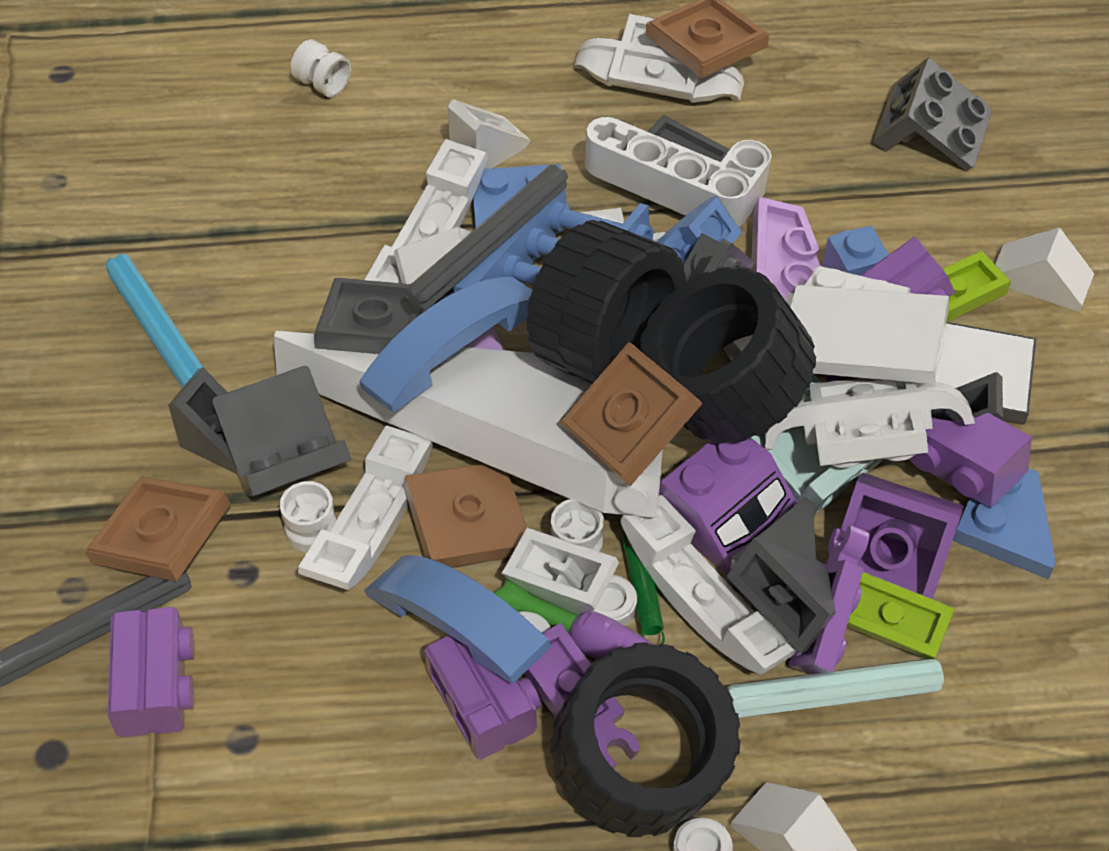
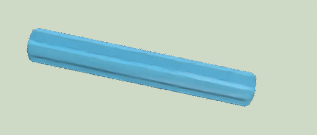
(153, 318)

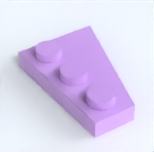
(783, 244)

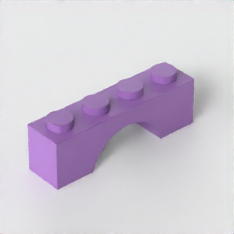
(975, 458)

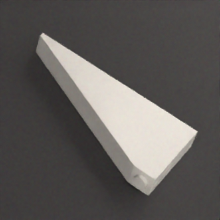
(492, 409)

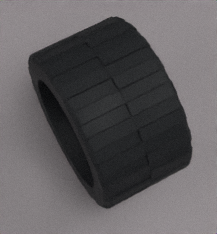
(597, 296)
(761, 381)
(684, 689)

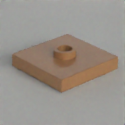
(707, 35)
(630, 413)
(465, 514)
(158, 528)

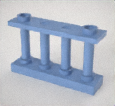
(538, 238)

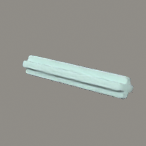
(837, 687)

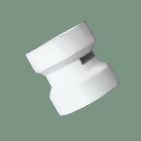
(316, 65)
(306, 511)
(578, 524)

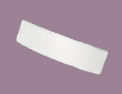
(442, 206)
(371, 512)
(702, 593)

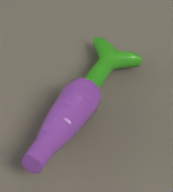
(591, 630)

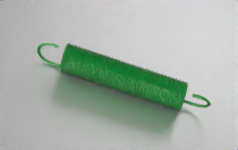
(647, 600)

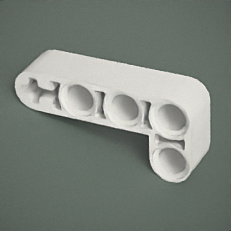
(674, 173)

